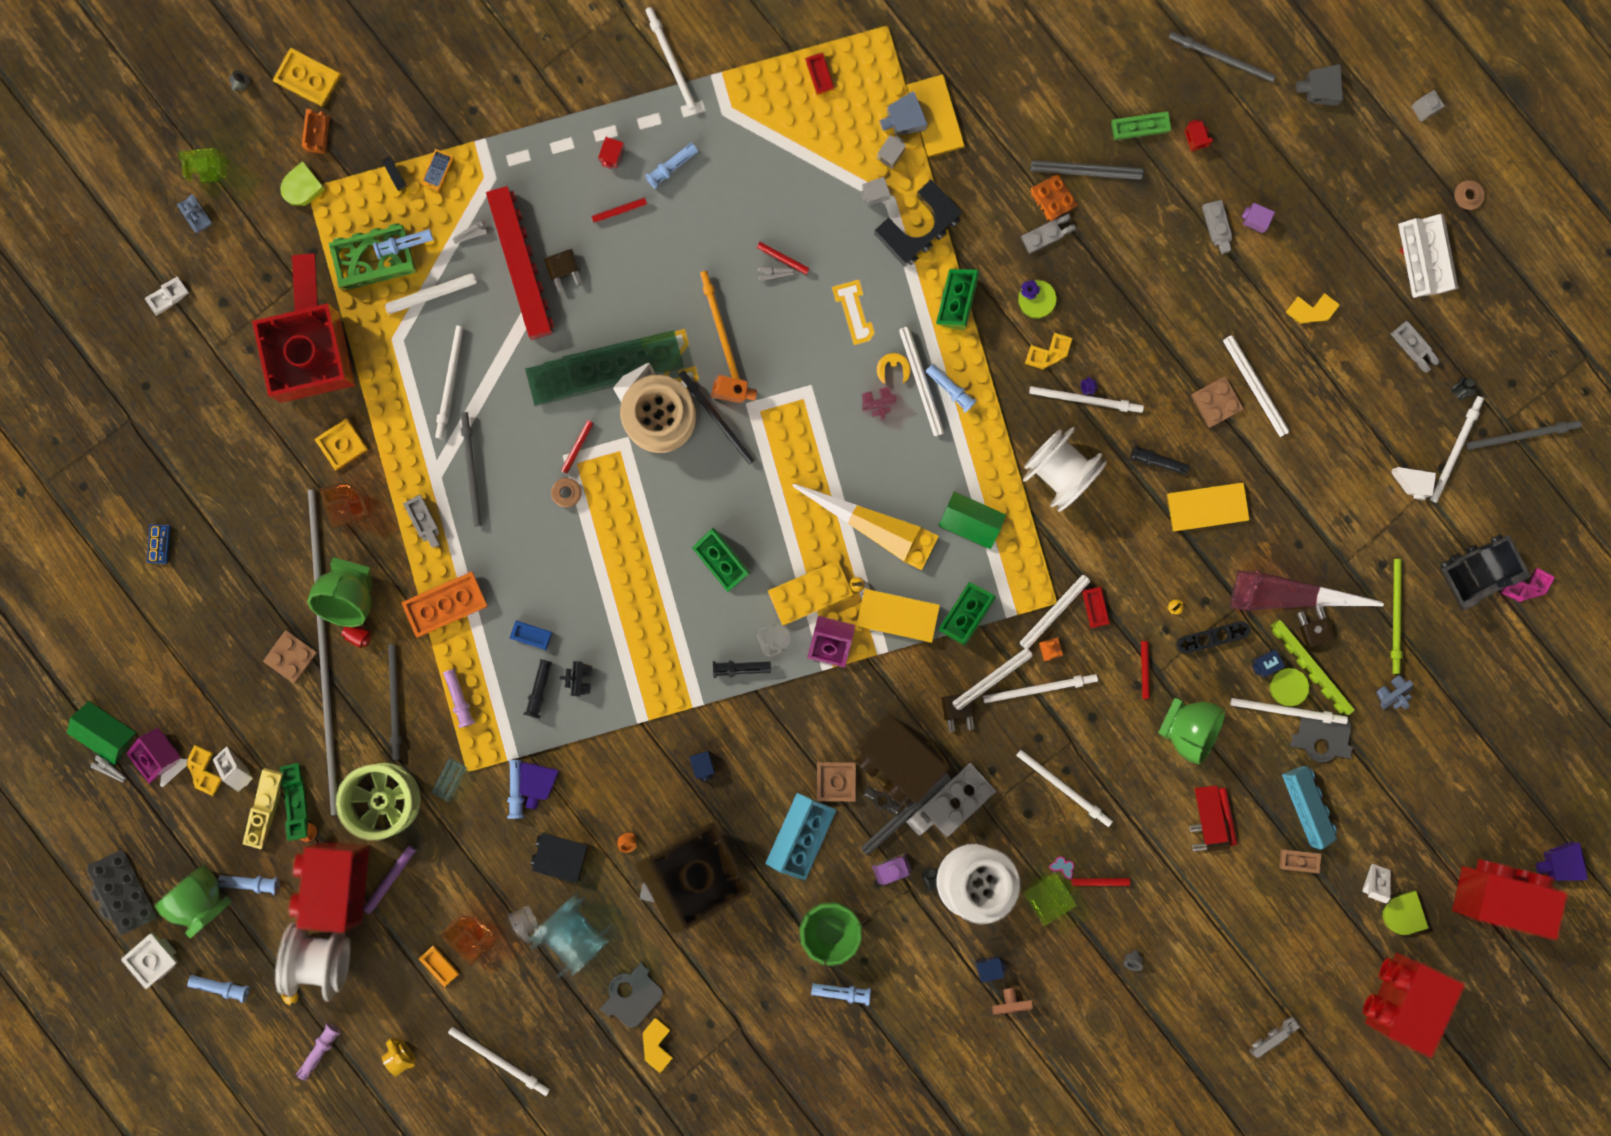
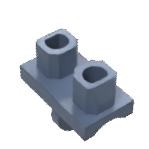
(194, 214)
(1402, 688)

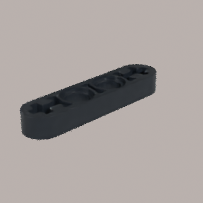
(1212, 635)

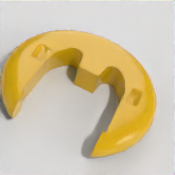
(893, 358)

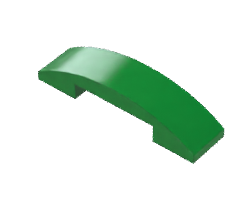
(295, 802)

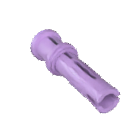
(461, 707)
(322, 1045)

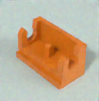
(315, 131)

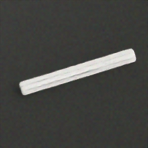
(430, 293)
(1054, 612)
(992, 679)

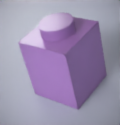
(1257, 217)

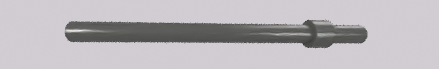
(1189, 42)
(1560, 427)
(466, 432)
(396, 739)

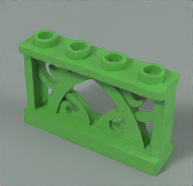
(354, 278)

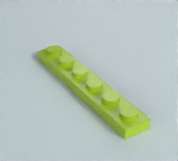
(1316, 674)

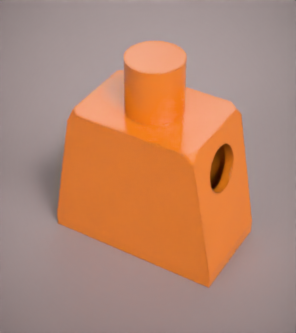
(724, 389)

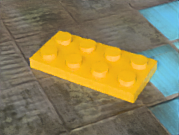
(810, 593)

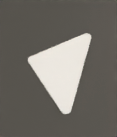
(172, 772)

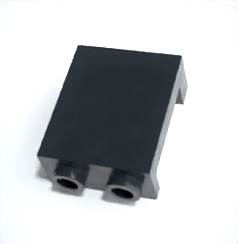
(559, 857)

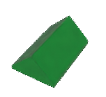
(957, 298)
(972, 520)
(720, 560)
(967, 613)
(100, 732)

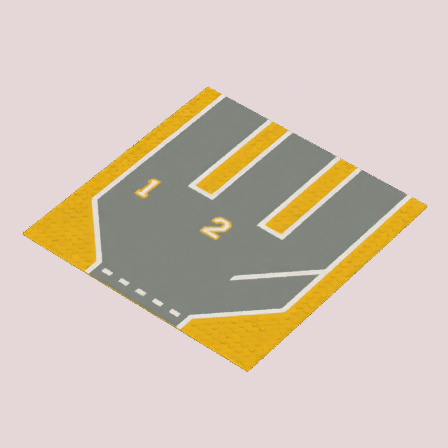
(620, 564)

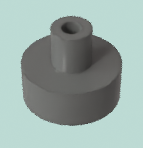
(239, 80)
(1134, 961)

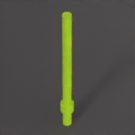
(1397, 654)

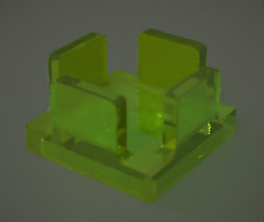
(205, 162)
(1049, 898)

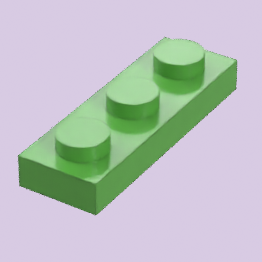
(1141, 125)

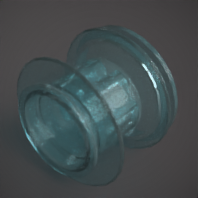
(570, 936)

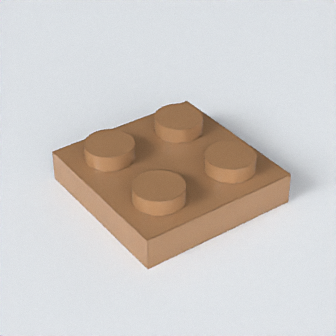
(1217, 402)
(290, 656)
(836, 781)

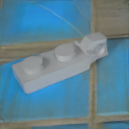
(1218, 225)
(423, 520)
(1275, 1037)

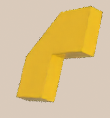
(1304, 313)
(1044, 358)
(197, 764)
(655, 1054)

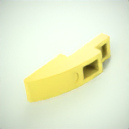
(263, 809)

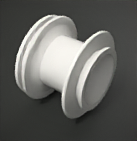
(1063, 468)
(956, 880)
(312, 962)

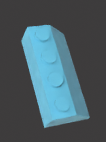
(1309, 807)
(800, 837)

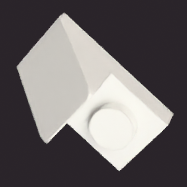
(1378, 883)

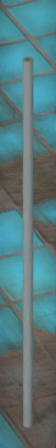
(323, 658)

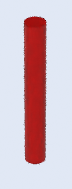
(619, 210)
(783, 258)
(577, 446)
(1145, 669)
(1228, 815)
(1100, 881)

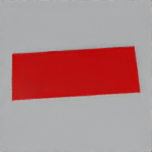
(304, 281)
(1211, 815)

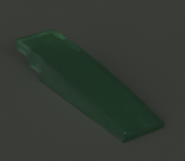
(601, 367)

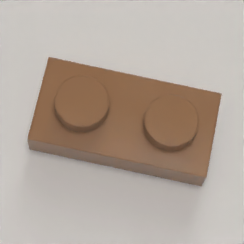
(1300, 861)

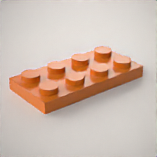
(444, 604)

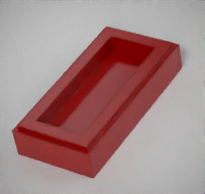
(819, 73)
(1095, 607)

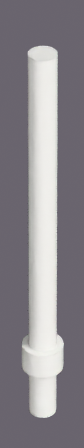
(657, 27)
(1122, 405)
(1472, 415)
(442, 418)
(1077, 681)
(1326, 717)
(1094, 811)
(531, 1082)

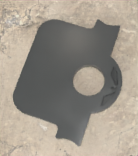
(1335, 734)
(634, 1008)

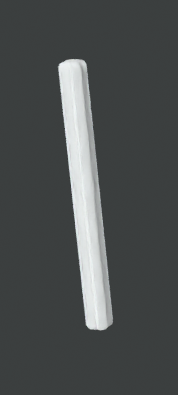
(921, 381)
(1256, 385)

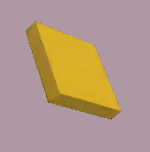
(341, 444)

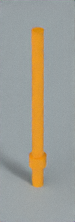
(709, 291)

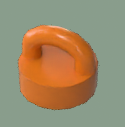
(312, 832)
(627, 843)

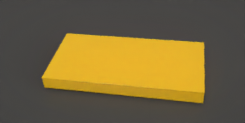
(942, 127)
(1208, 507)
(898, 615)

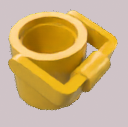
(398, 1057)

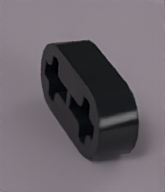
(394, 173)

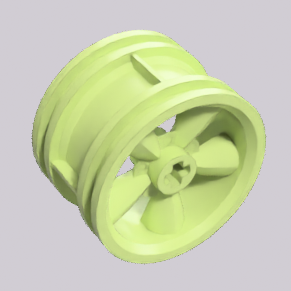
(350, 792)

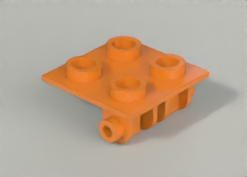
(1053, 197)

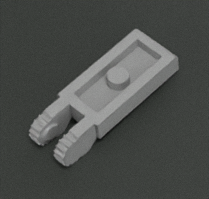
(1046, 234)
(1414, 345)

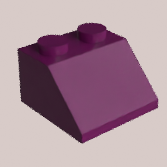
(831, 641)
(153, 755)

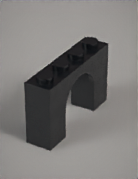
(908, 248)

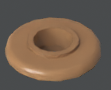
(1461, 198)
(556, 492)

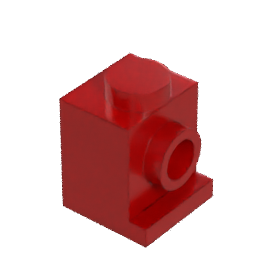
(1197, 135)

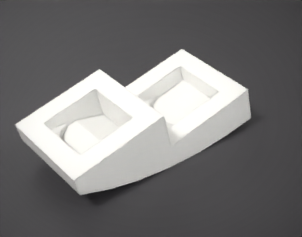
(167, 296)

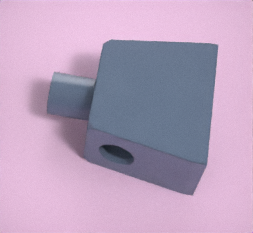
(904, 116)

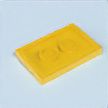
(307, 77)

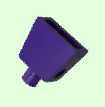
(537, 783)
(1564, 862)

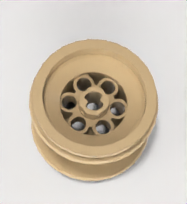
(645, 392)

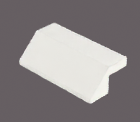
(1428, 256)

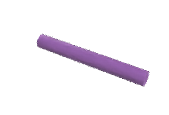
(389, 879)

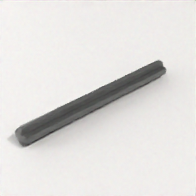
(1086, 169)
(903, 816)

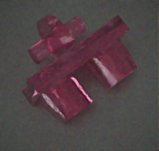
(870, 404)

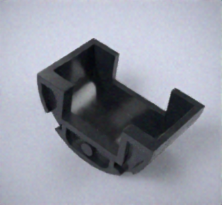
(1483, 571)

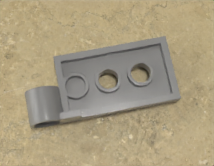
(938, 808)

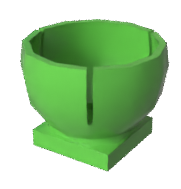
(342, 594)
(1193, 728)
(194, 901)
(830, 933)

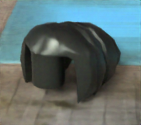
(1463, 388)
(929, 877)

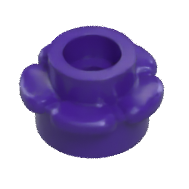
(1030, 294)
(1088, 386)

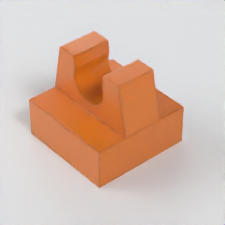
(1050, 649)

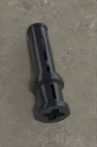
(1150, 457)
(731, 669)
(536, 698)

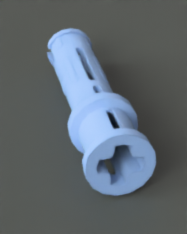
(665, 170)
(394, 248)
(957, 394)
(515, 800)
(257, 884)
(227, 990)
(851, 994)

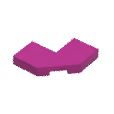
(1537, 586)

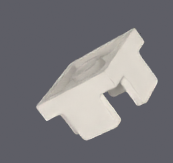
(150, 960)

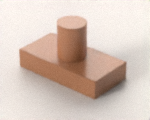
(1011, 1004)

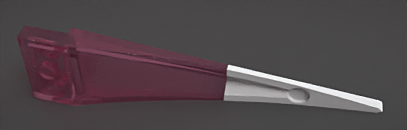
(1267, 591)

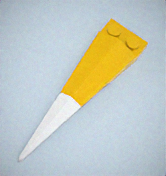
(902, 539)

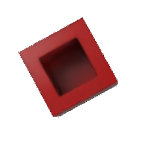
(611, 153)

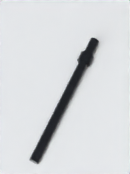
(693, 388)

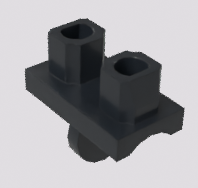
(577, 687)

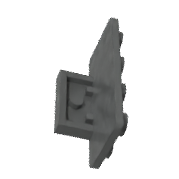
(119, 893)

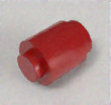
(357, 636)

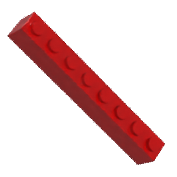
(519, 263)

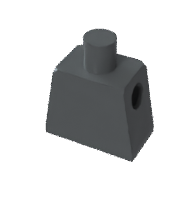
(1322, 85)

